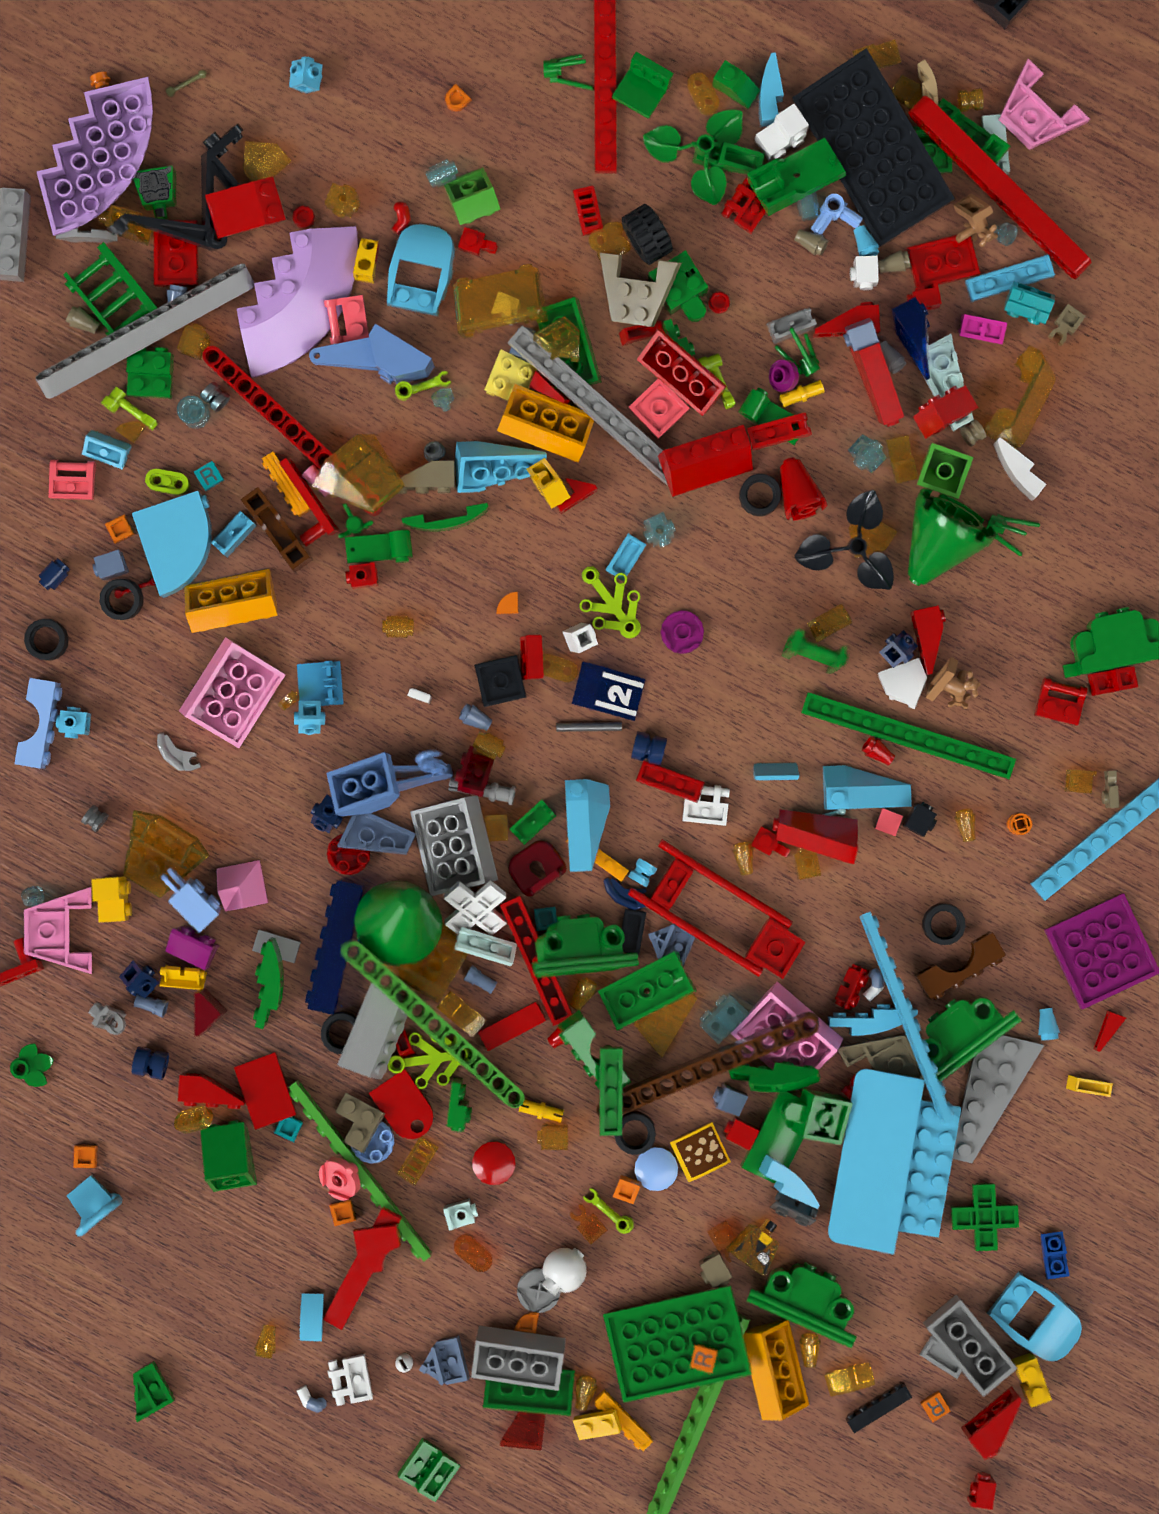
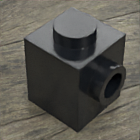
(920, 819)

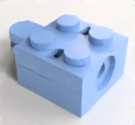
(192, 900)

